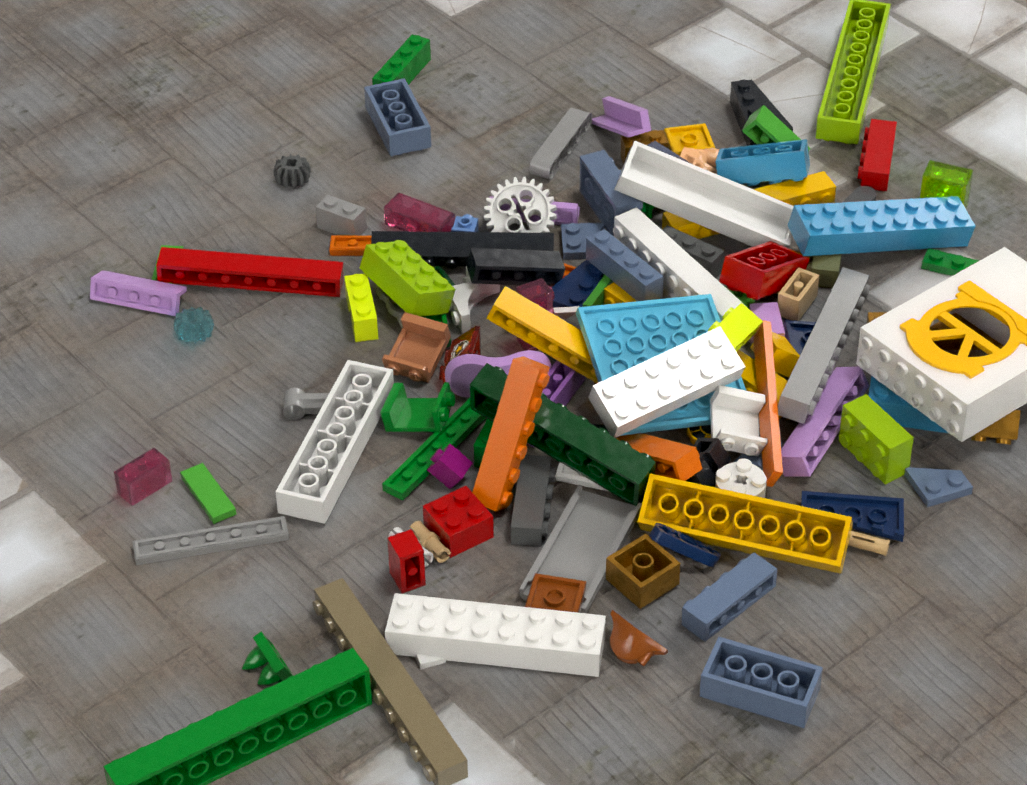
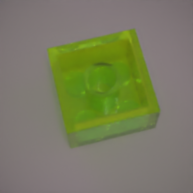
(946, 181)

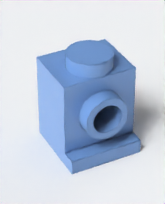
(465, 224)

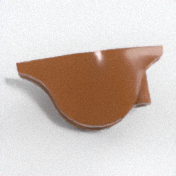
(631, 644)

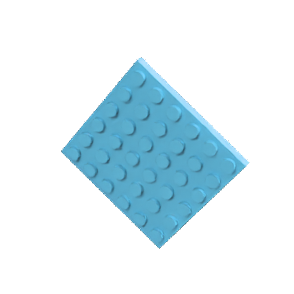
(634, 332)

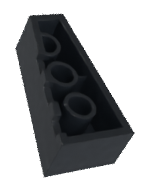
(746, 99)

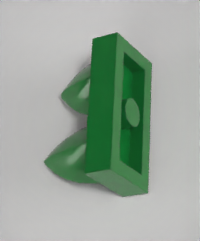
(265, 653)

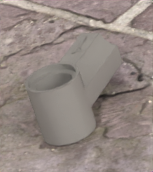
(300, 403)

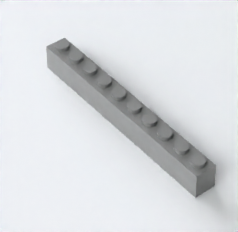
(824, 346)

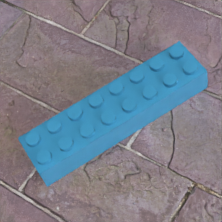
(880, 225)

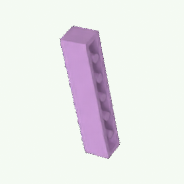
(814, 437)

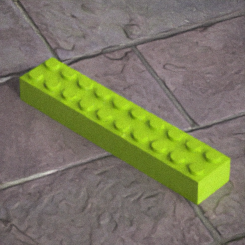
(853, 72)

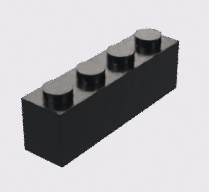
(514, 266)

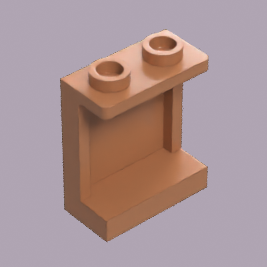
(418, 348)

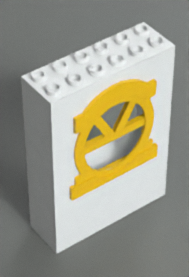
(952, 389)

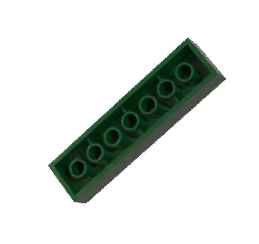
(572, 440)

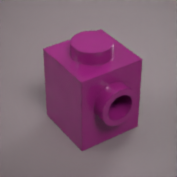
(449, 465)

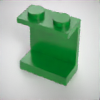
(416, 414)

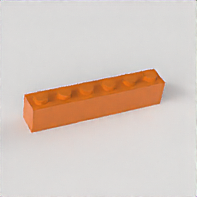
(510, 432)

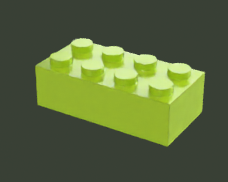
(407, 278)

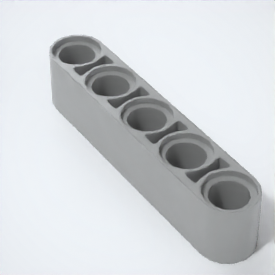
(560, 143)

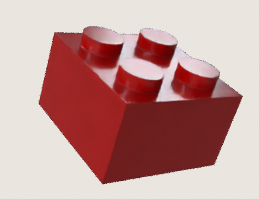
(459, 520)

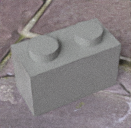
(340, 217)

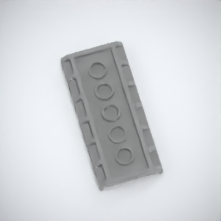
(582, 540)

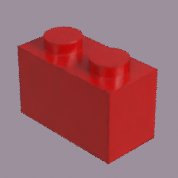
(406, 561)

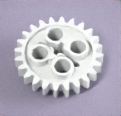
(539, 205)

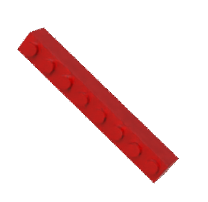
(250, 272)

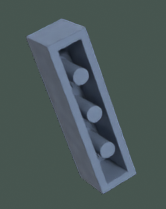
(624, 267)
(729, 596)

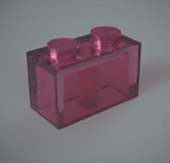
(143, 476)

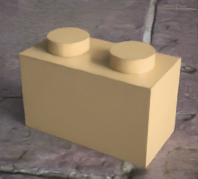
(798, 294)

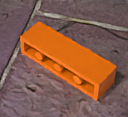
(671, 458)

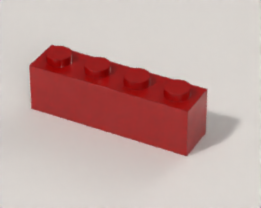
(877, 154)

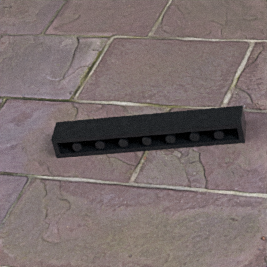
(453, 248)

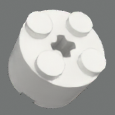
(742, 478)

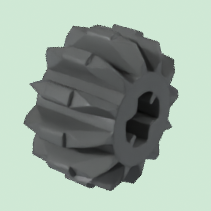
(292, 171)

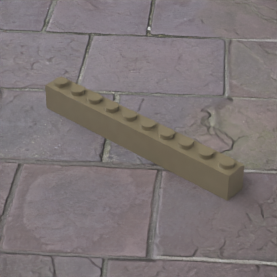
(392, 685)

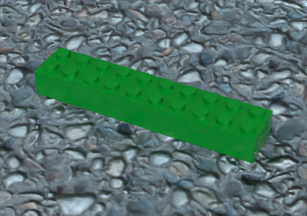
(250, 727)

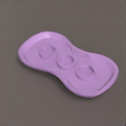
(465, 368)

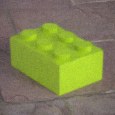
(875, 439)

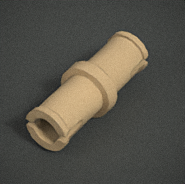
(430, 541)

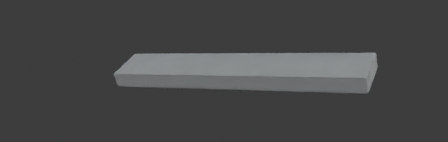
(210, 540)

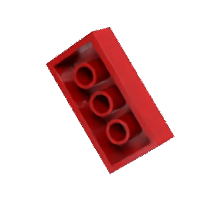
(761, 269)

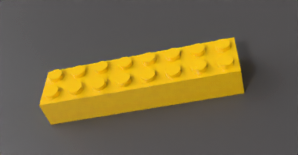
(747, 523)

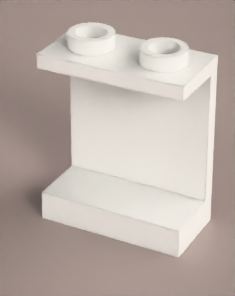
(736, 420)

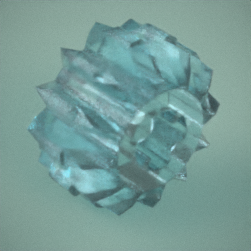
(193, 324)

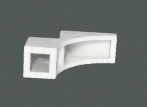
(466, 298)

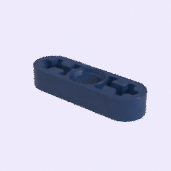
(685, 544)

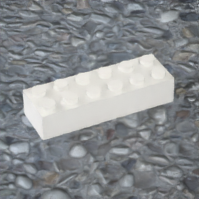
(666, 382)

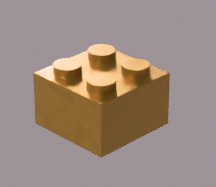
(642, 571)

